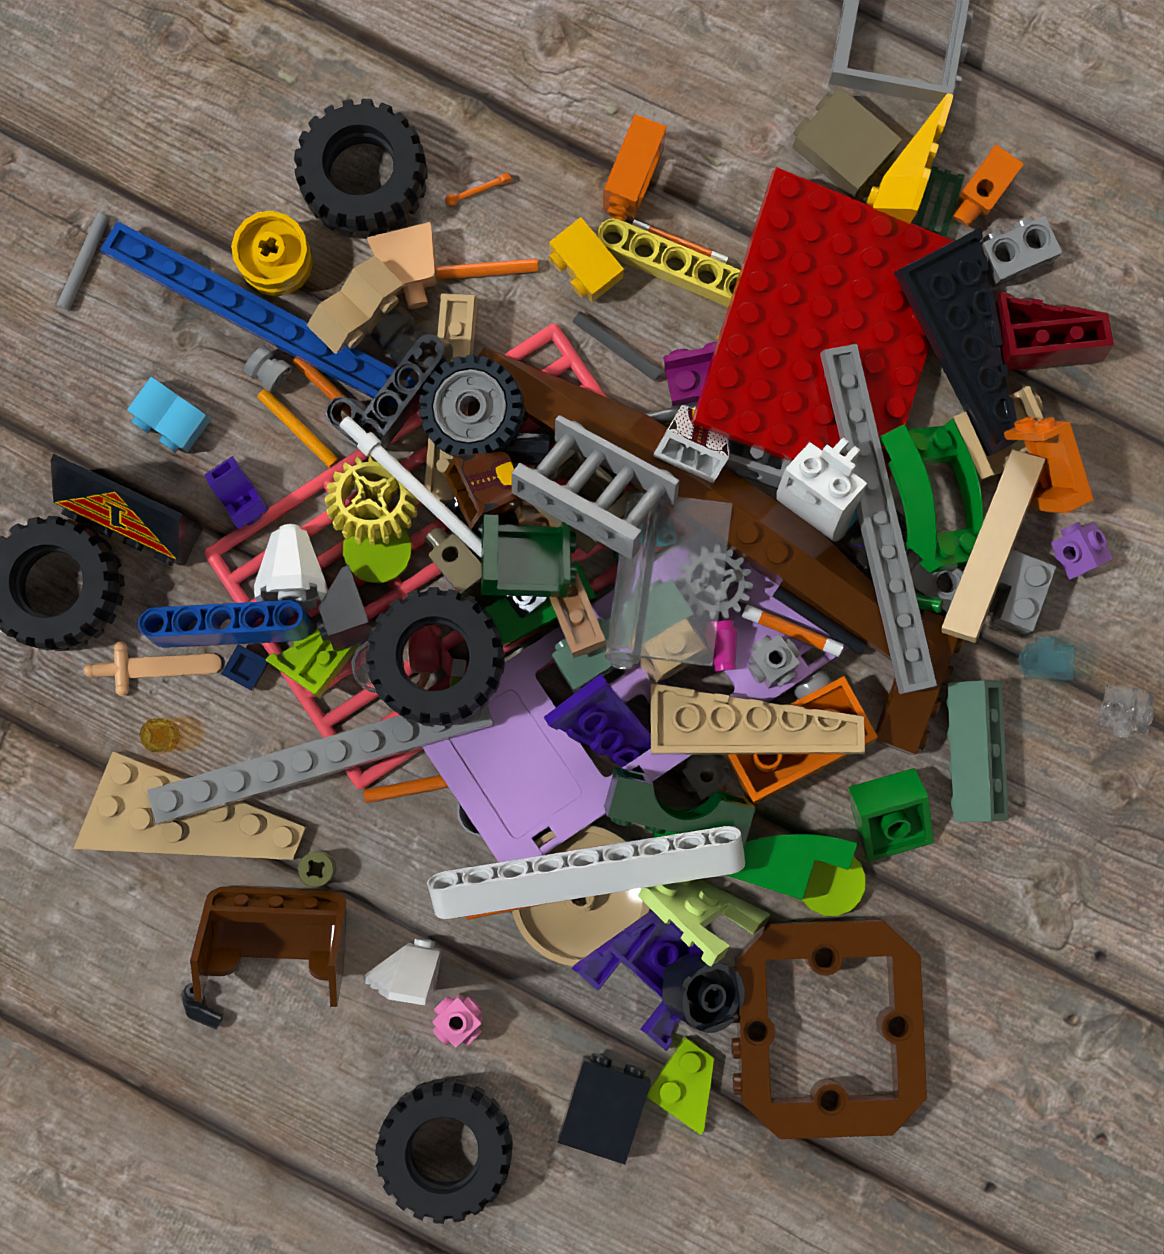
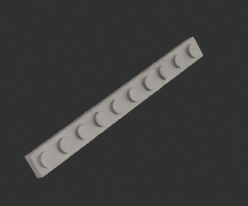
(879, 521)
(302, 764)

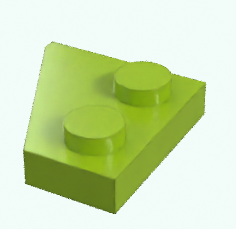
(312, 662)
(685, 1085)

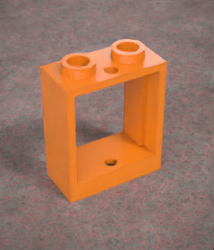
(633, 168)

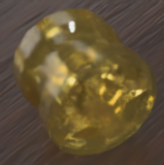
(165, 739)

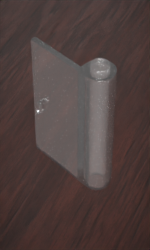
(659, 594)

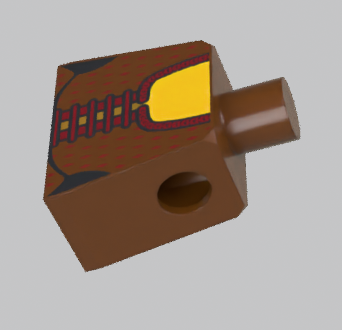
(482, 485)

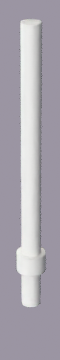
(371, 446)

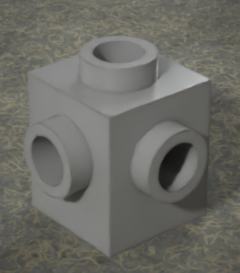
(770, 673)

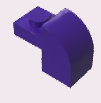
(236, 493)

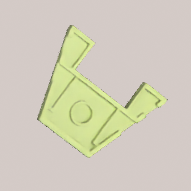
(694, 906)

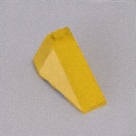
(907, 178)

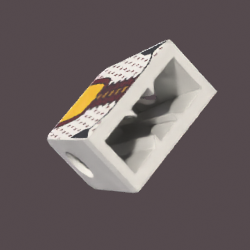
(693, 447)

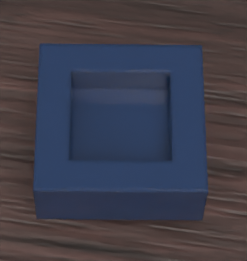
(245, 667)

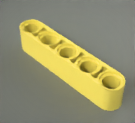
(663, 251)

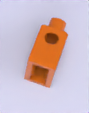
(993, 177)

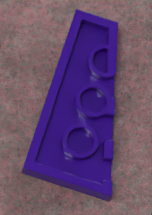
(602, 722)

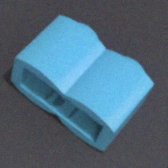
(168, 415)

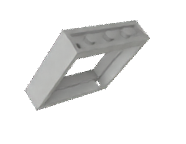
(897, 86)

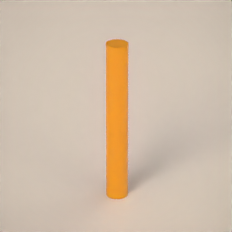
(298, 428)

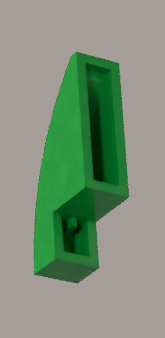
(787, 861)

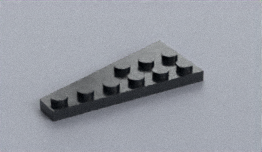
(963, 328)

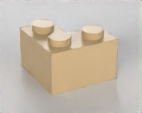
(357, 307)

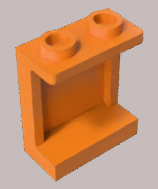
(1063, 479)

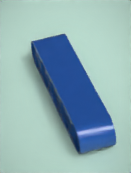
(211, 616)

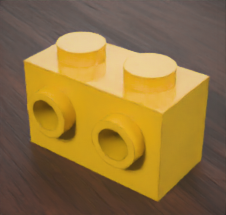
(585, 260)

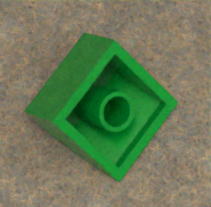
(891, 814)

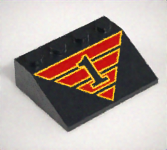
(123, 512)

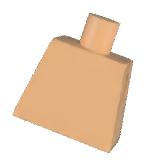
(411, 258)

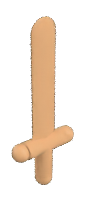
(155, 666)

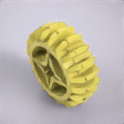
(353, 517)

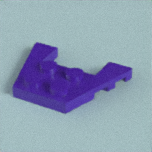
(646, 951)

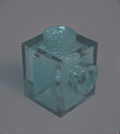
(1047, 660)

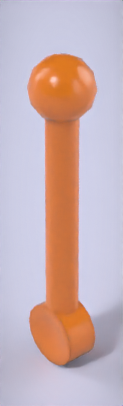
(452, 199)

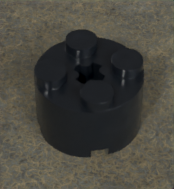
(702, 994)

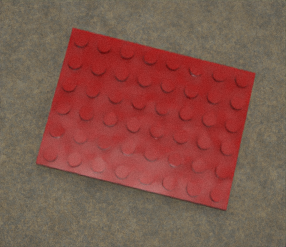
(810, 284)

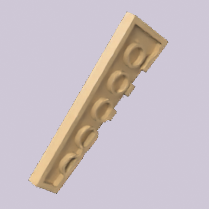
(725, 725)

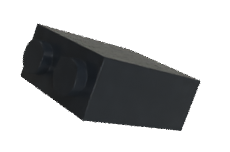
(604, 1108)

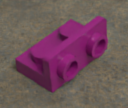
(687, 372)

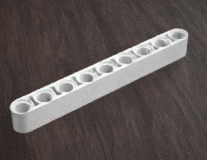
(587, 872)

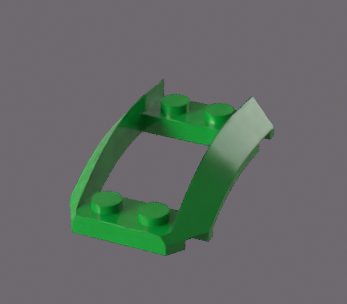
(909, 454)

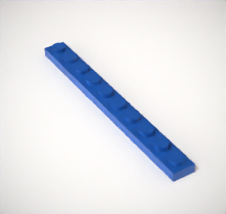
(245, 310)

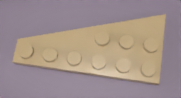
(124, 821)

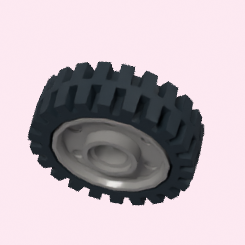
(454, 388)

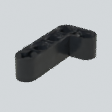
(397, 388)

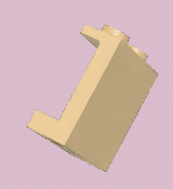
(1026, 405)

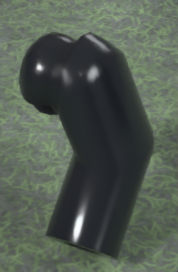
(199, 1010)

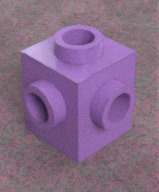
(1081, 549)

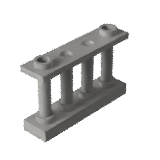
(588, 516)

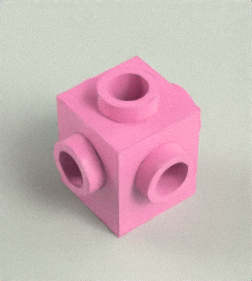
(464, 1008)

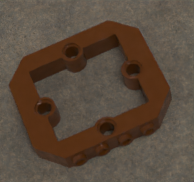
(851, 1113)

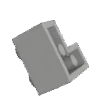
(1024, 592)

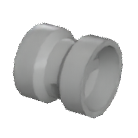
(266, 368)

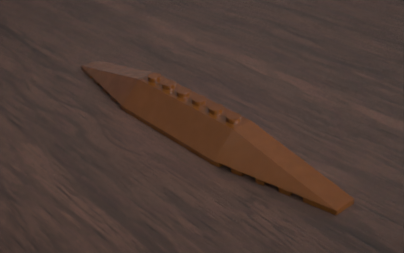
(760, 527)

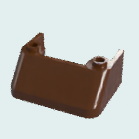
(270, 925)

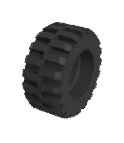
(354, 126)
(98, 591)
(408, 617)
(433, 1197)

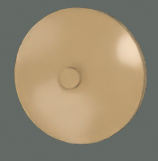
(576, 927)

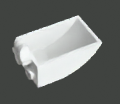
(823, 488)

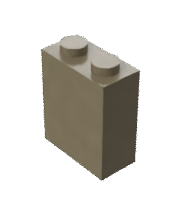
(845, 142)

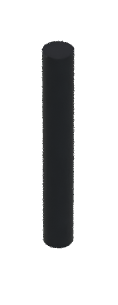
(819, 619)

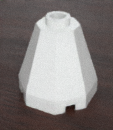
(290, 569)

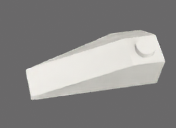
(408, 973)

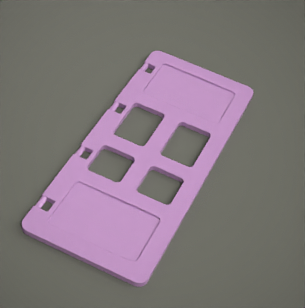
(534, 777)

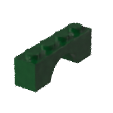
(633, 801)

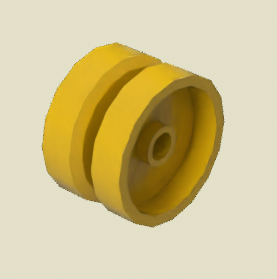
(254, 256)

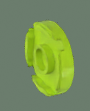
(378, 563)
(834, 889)

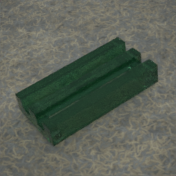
(945, 177)

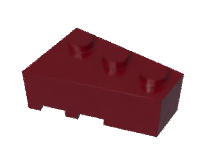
(1050, 334)

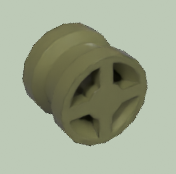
(322, 865)

